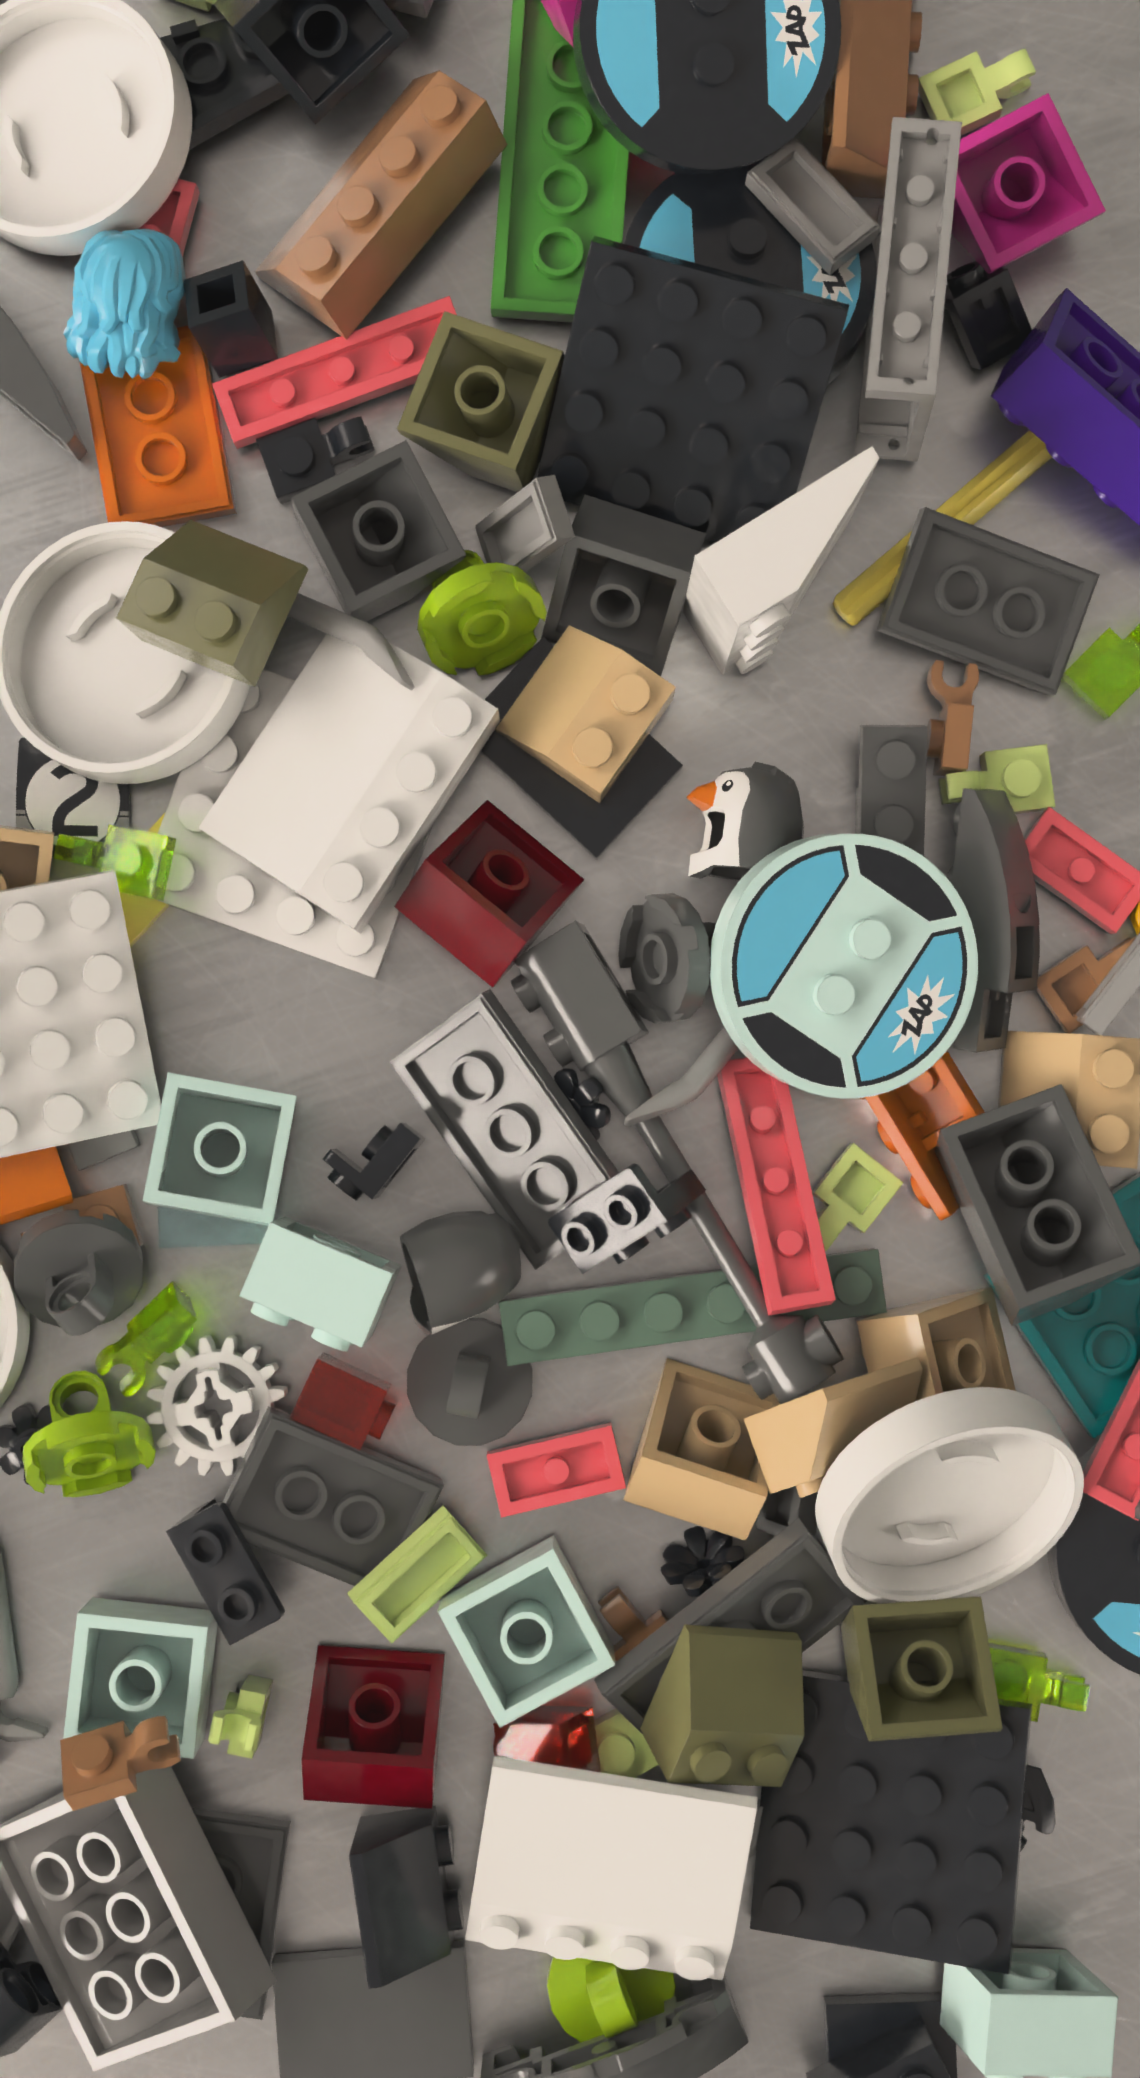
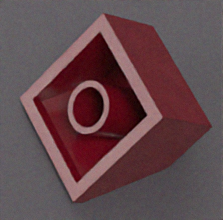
(488, 892)
(373, 1727)

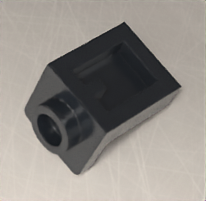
(985, 313)
(386, 1157)

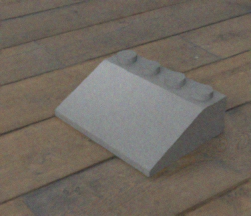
(131, 1919)

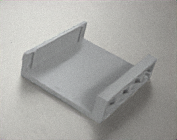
(909, 289)

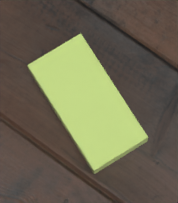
(417, 1574)

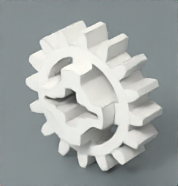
(212, 1376)

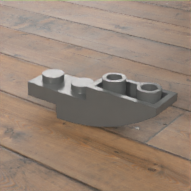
(892, 783)
(1001, 898)

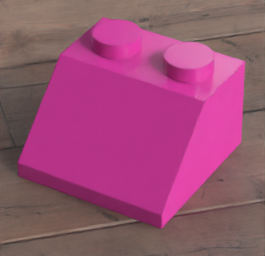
(1020, 186)

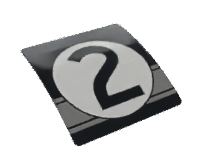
(64, 801)

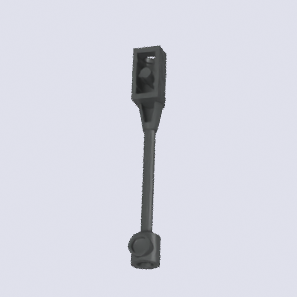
(595, 1031)

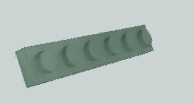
(666, 1311)

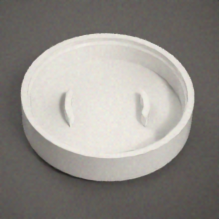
(86, 122)
(87, 683)
(949, 1496)

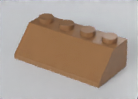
(869, 91)
(385, 202)

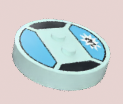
(844, 965)

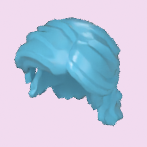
(126, 302)

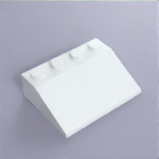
(758, 574)
(350, 777)
(610, 1868)

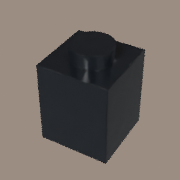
(230, 319)

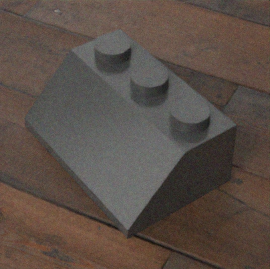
(1036, 1204)

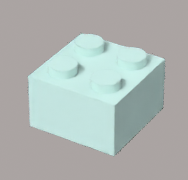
(219, 1149)
(319, 1283)
(526, 1631)
(141, 1665)
(1035, 2021)

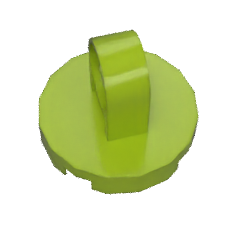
(480, 616)
(89, 1449)
(604, 1999)

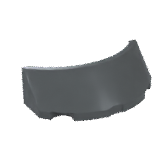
(674, 2044)

